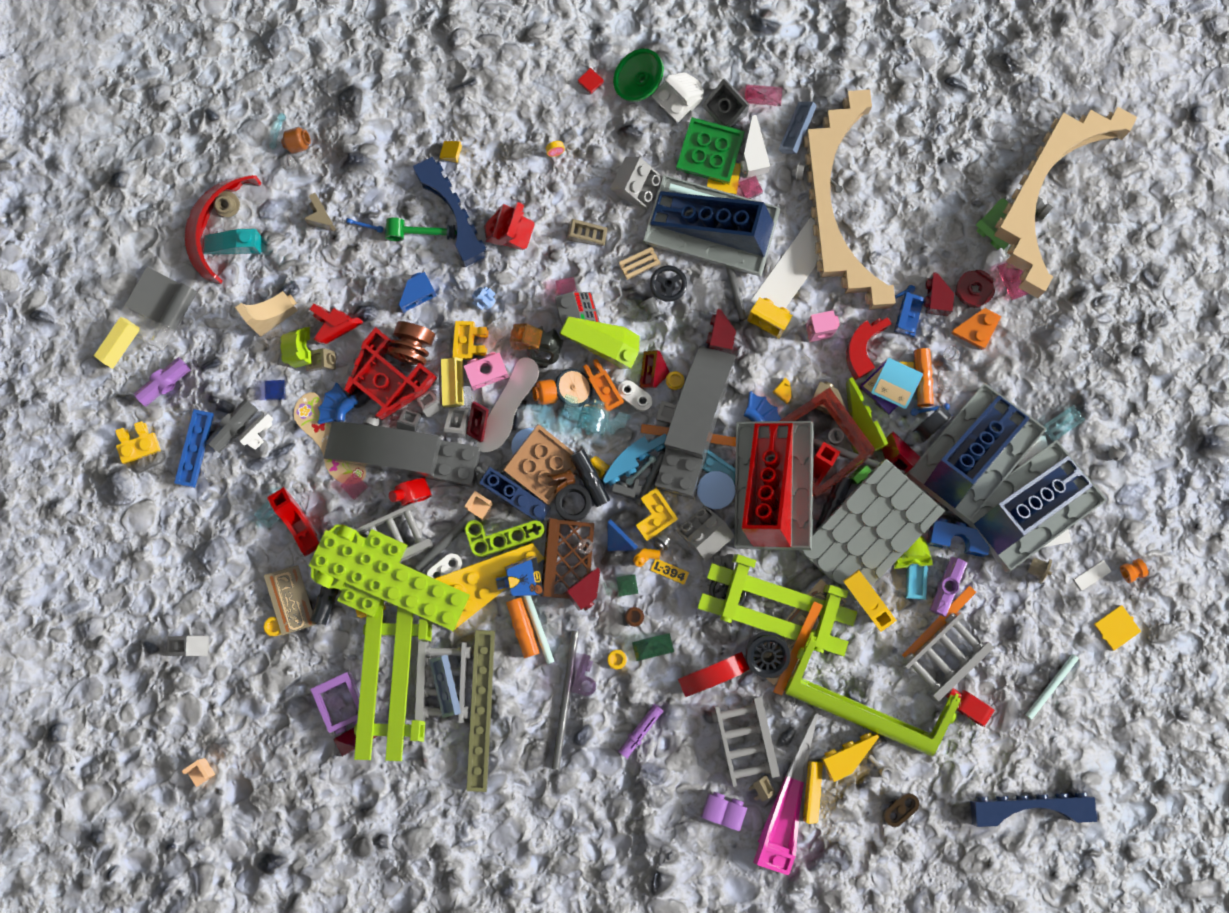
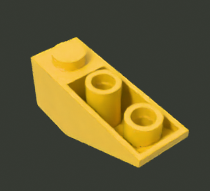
(869, 600)
(845, 760)

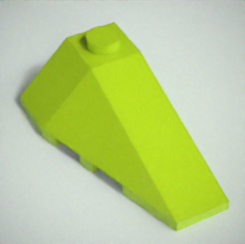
(606, 340)
(862, 416)

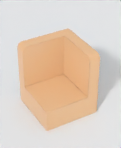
(478, 505)
(199, 771)

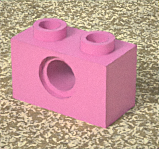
(822, 326)
(478, 379)

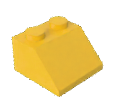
(769, 317)

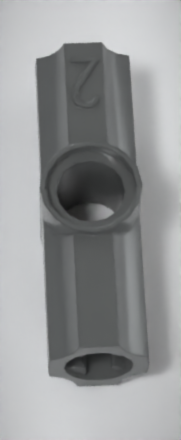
(232, 425)

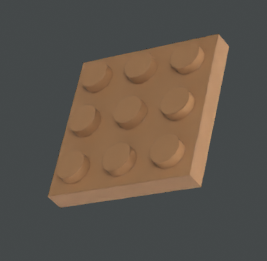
(535, 459)

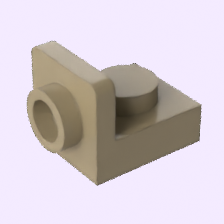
(322, 359)

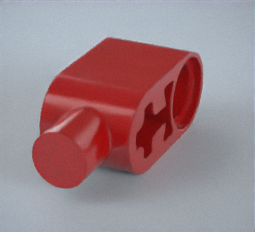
(410, 492)
(972, 707)

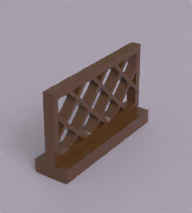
(551, 553)

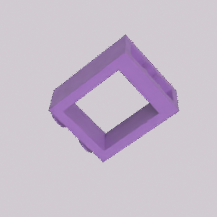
(329, 685)

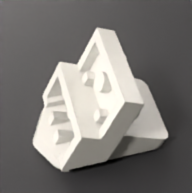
(679, 95)

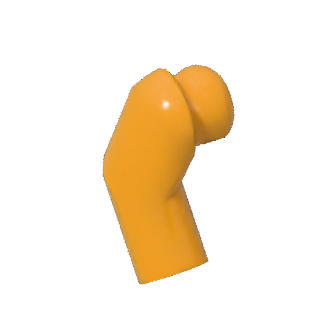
(644, 555)

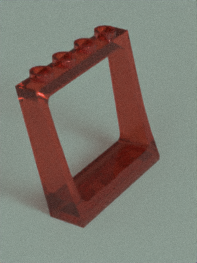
(847, 425)

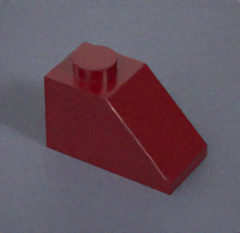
(585, 590)

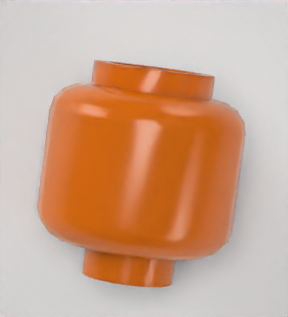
(545, 392)

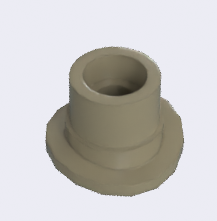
(227, 204)
(1040, 569)

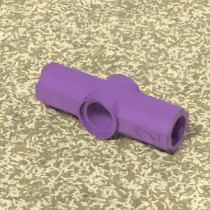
(162, 381)
(952, 574)

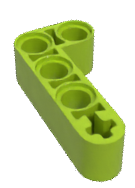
(506, 534)

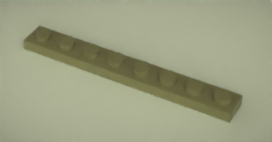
(481, 711)

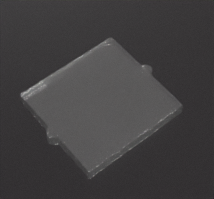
(707, 295)

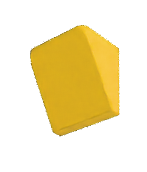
(450, 151)
(600, 466)

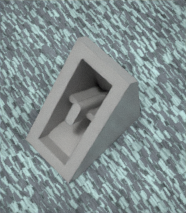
(456, 422)

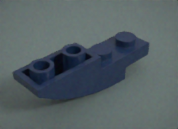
(514, 495)

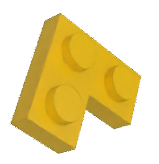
(660, 516)

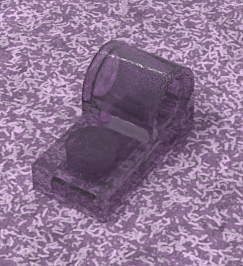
(585, 665)

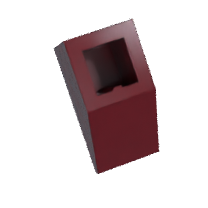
(939, 296)
(723, 333)
(899, 453)

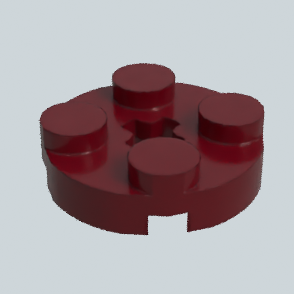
(971, 298)

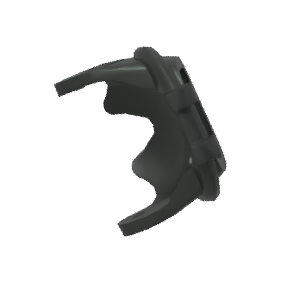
(549, 343)

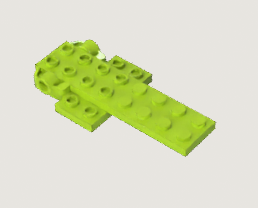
(372, 572)

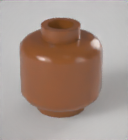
(295, 140)

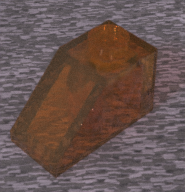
(525, 337)

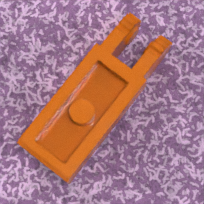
(604, 386)

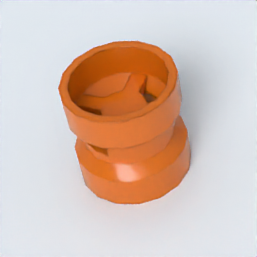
(1134, 570)

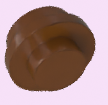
(634, 616)

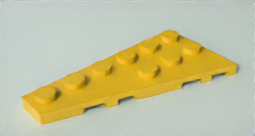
(480, 581)

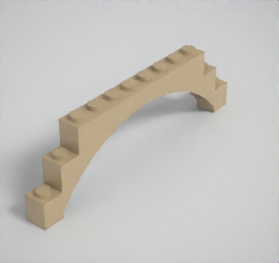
(1019, 220)
(833, 252)

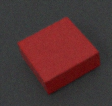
(590, 81)

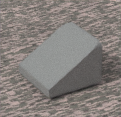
(429, 404)

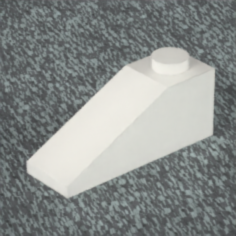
(755, 157)

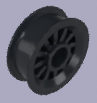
(933, 423)
(774, 670)

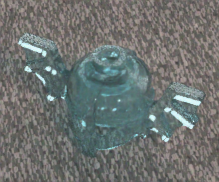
(594, 416)

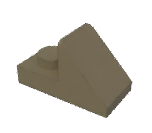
(319, 217)

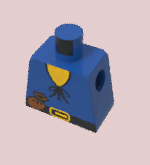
(522, 578)

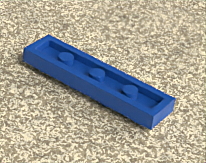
(194, 448)

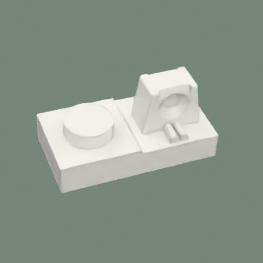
(250, 435)

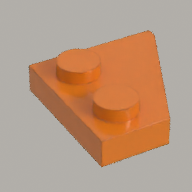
(978, 328)

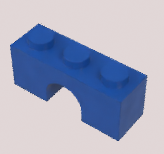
(942, 532)

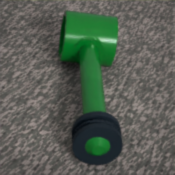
(396, 230)

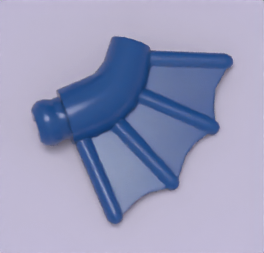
(336, 405)
(760, 409)

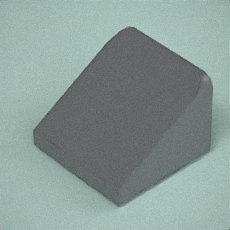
(408, 420)

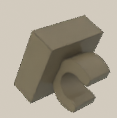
(763, 788)

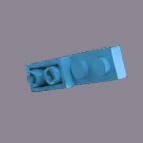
(626, 461)

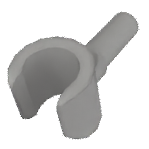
(880, 767)

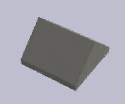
(726, 105)

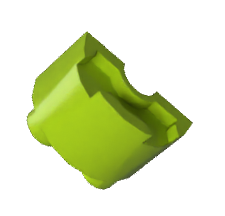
(294, 347)
(916, 554)

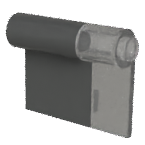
(157, 308)

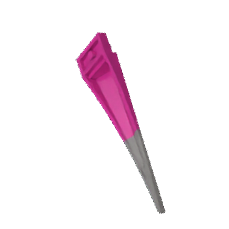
(780, 831)

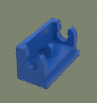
(909, 314)

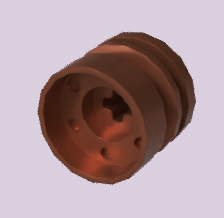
(411, 341)

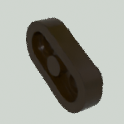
(902, 812)

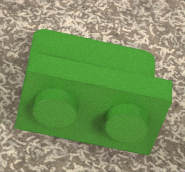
(987, 224)

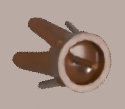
(564, 479)

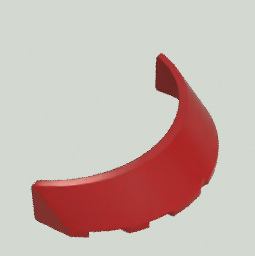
(199, 217)

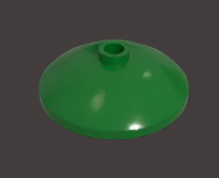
(638, 75)

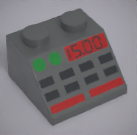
(576, 305)

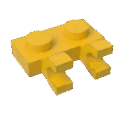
(464, 340)
(137, 448)

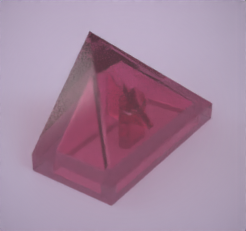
(763, 95)
(1010, 277)

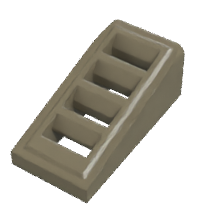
(571, 236)

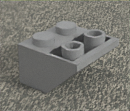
(636, 182)
(705, 533)

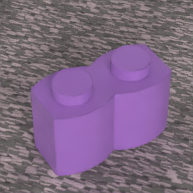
(724, 811)

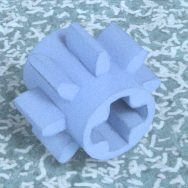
(483, 298)

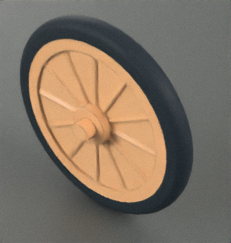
(574, 383)

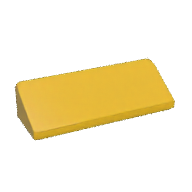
(812, 792)

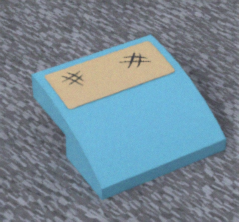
(897, 383)

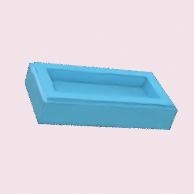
(916, 582)

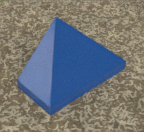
(618, 539)

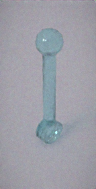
(282, 118)

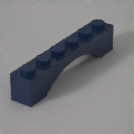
(432, 180)
(992, 812)

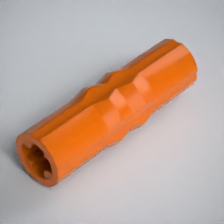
(925, 387)
(522, 627)

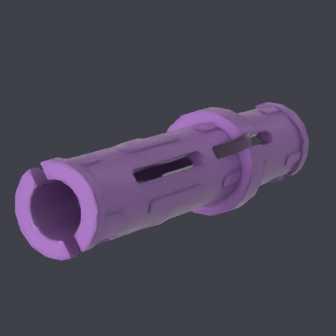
(640, 731)

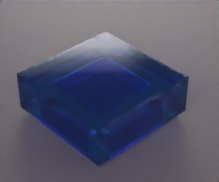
(275, 390)

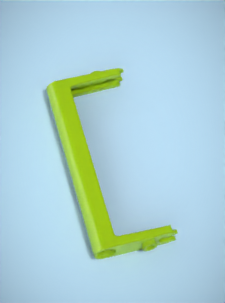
(866, 716)

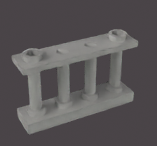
(421, 543)
(966, 662)
(424, 672)
(760, 727)

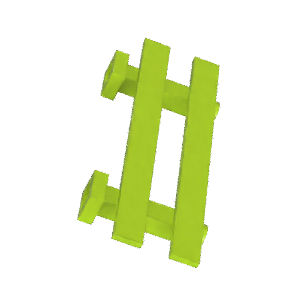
(739, 580)
(396, 728)

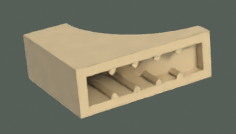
(268, 314)

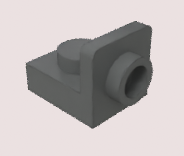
(624, 489)

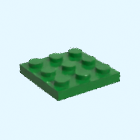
(710, 150)

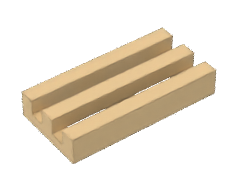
(653, 256)

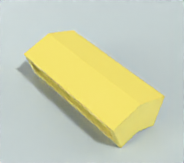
(116, 342)
(452, 382)

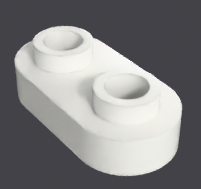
(634, 396)
(443, 567)

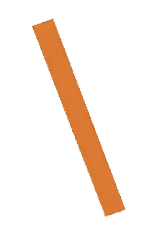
(659, 430)
(940, 621)
(800, 642)

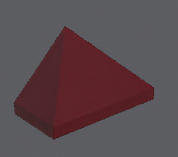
(653, 369)
(477, 421)
(346, 742)

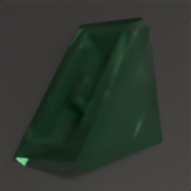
(653, 647)

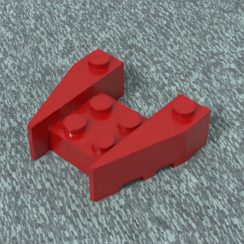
(384, 381)

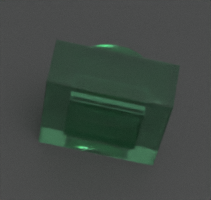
(627, 585)

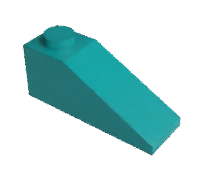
(233, 242)

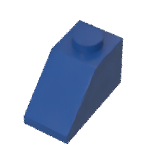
(416, 291)

